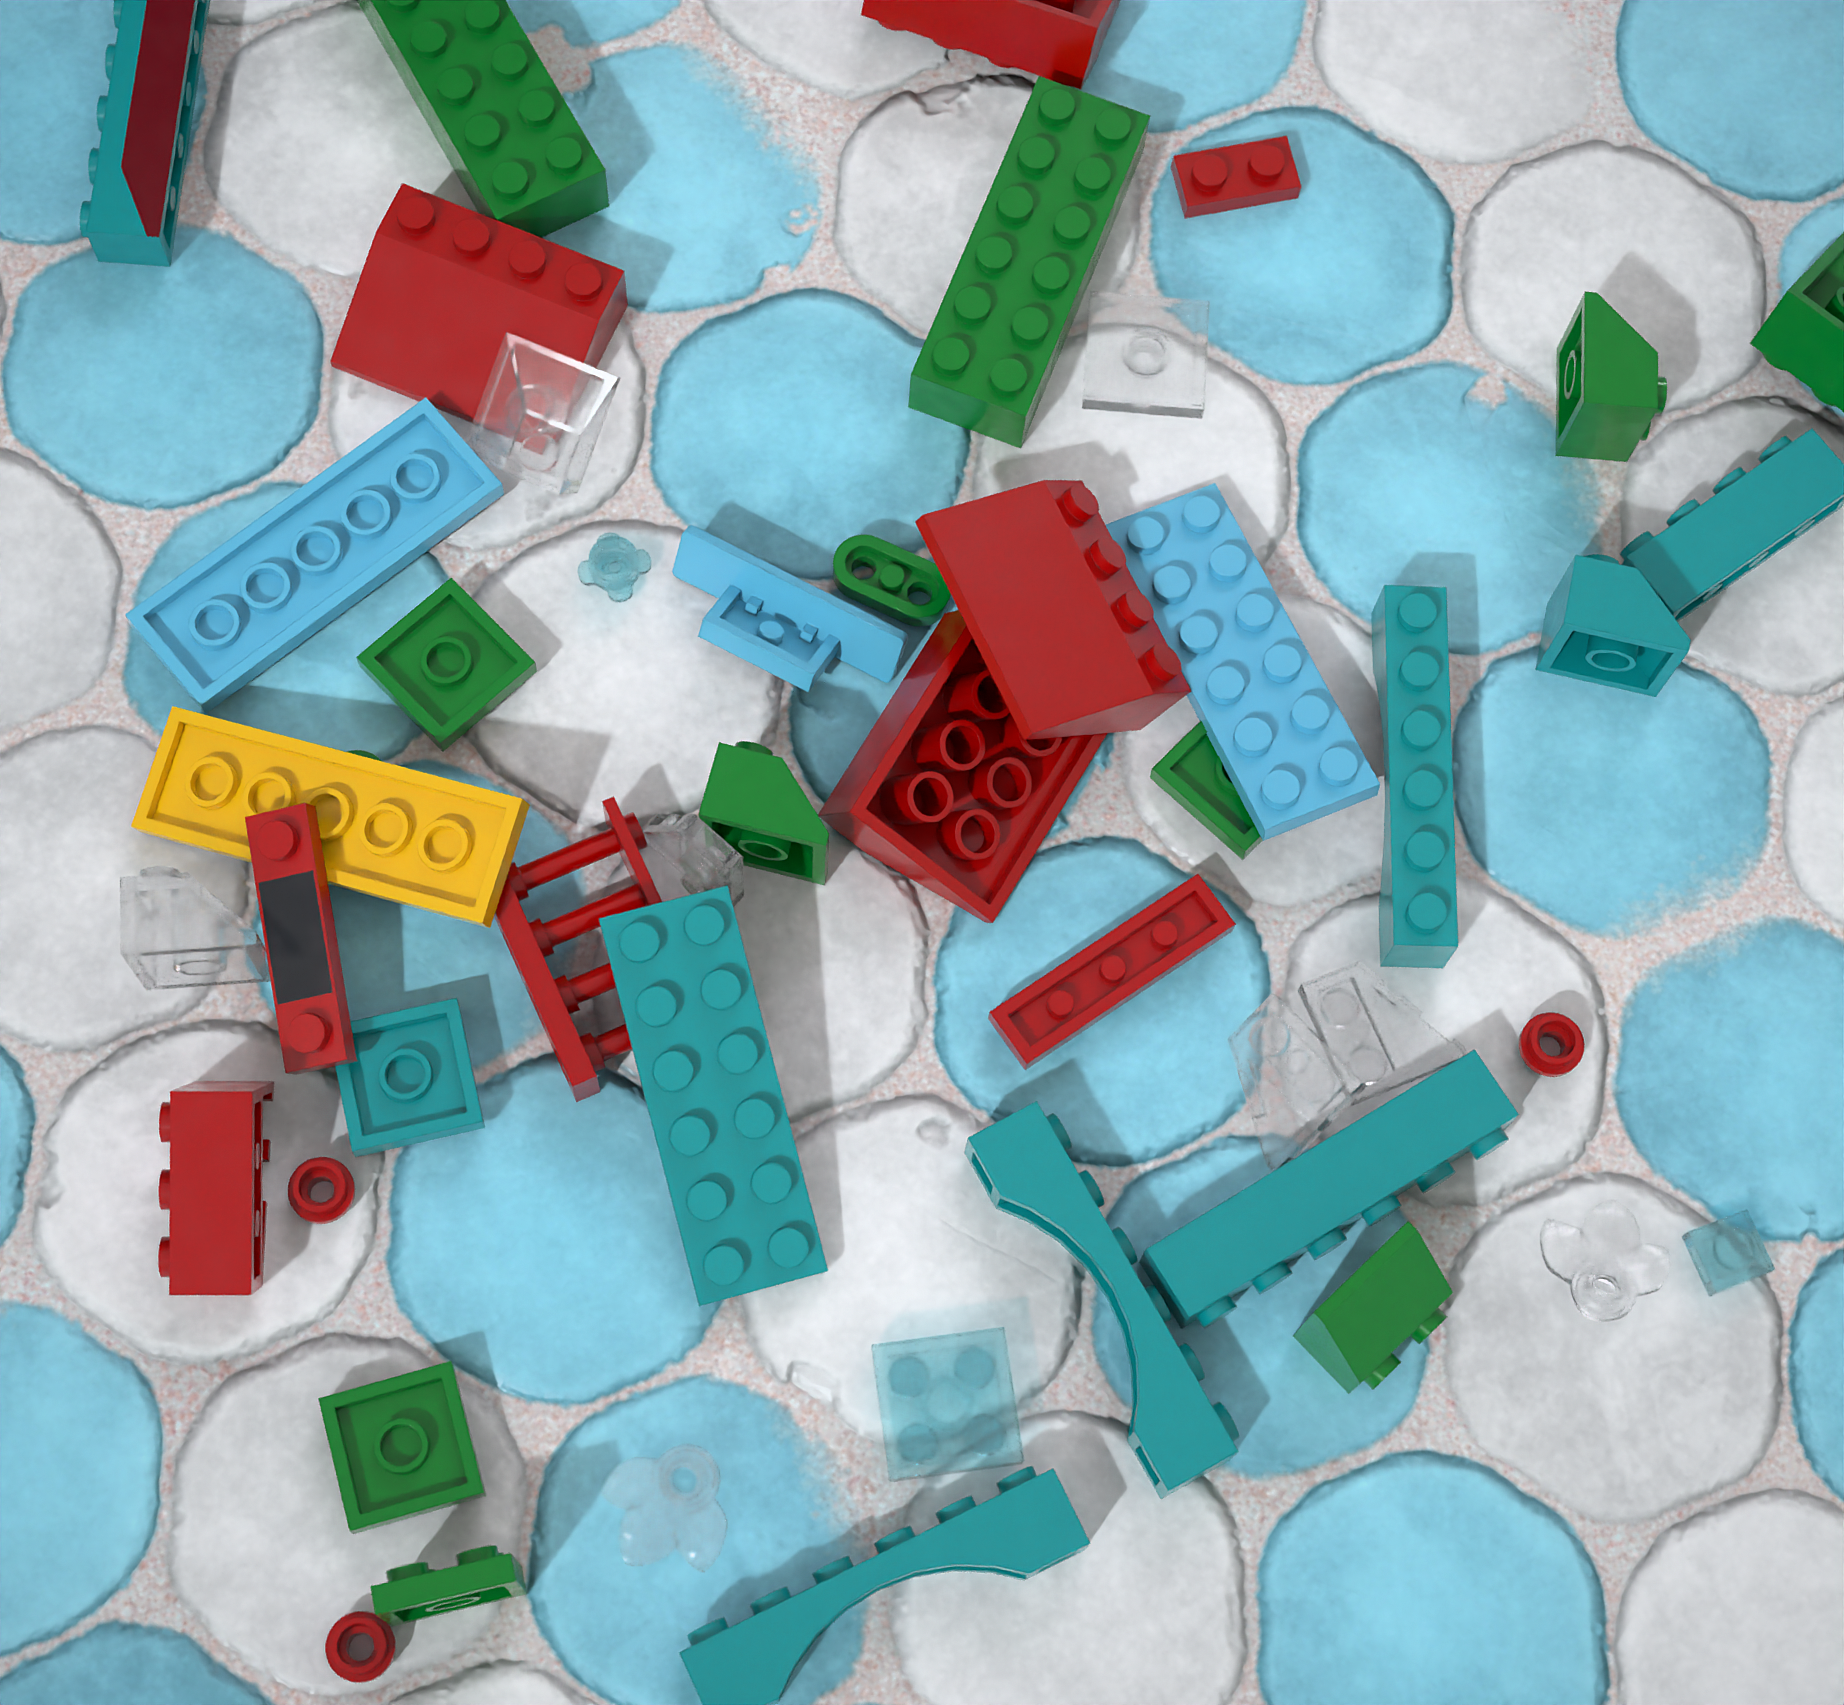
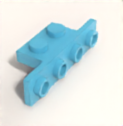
(780, 618)

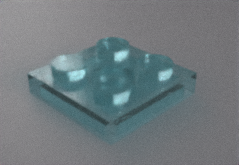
(947, 1404)

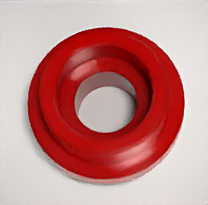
(1564, 1032)
(316, 1171)
(345, 1631)

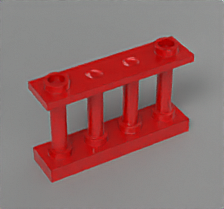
(535, 940)

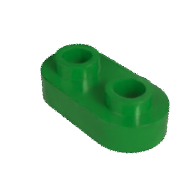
(895, 578)

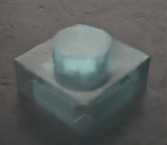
(1728, 1253)

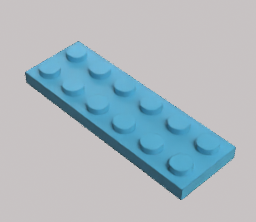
(314, 555)
(1244, 664)

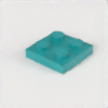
(409, 1079)

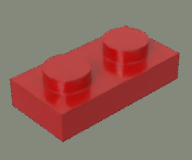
(1235, 176)

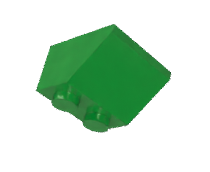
(1604, 384)
(764, 813)
(1376, 1311)

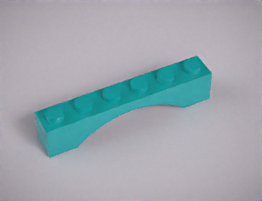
(1419, 835)
(1033, 1178)
(1008, 1535)

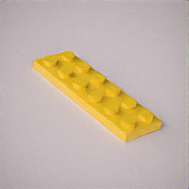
(378, 822)

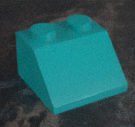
(1610, 628)

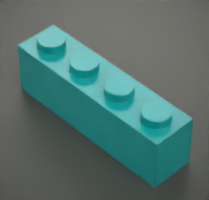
(1741, 524)

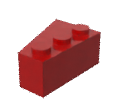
(214, 1187)

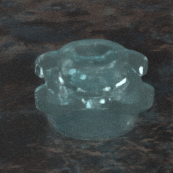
(614, 549)

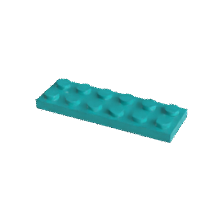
(713, 1095)

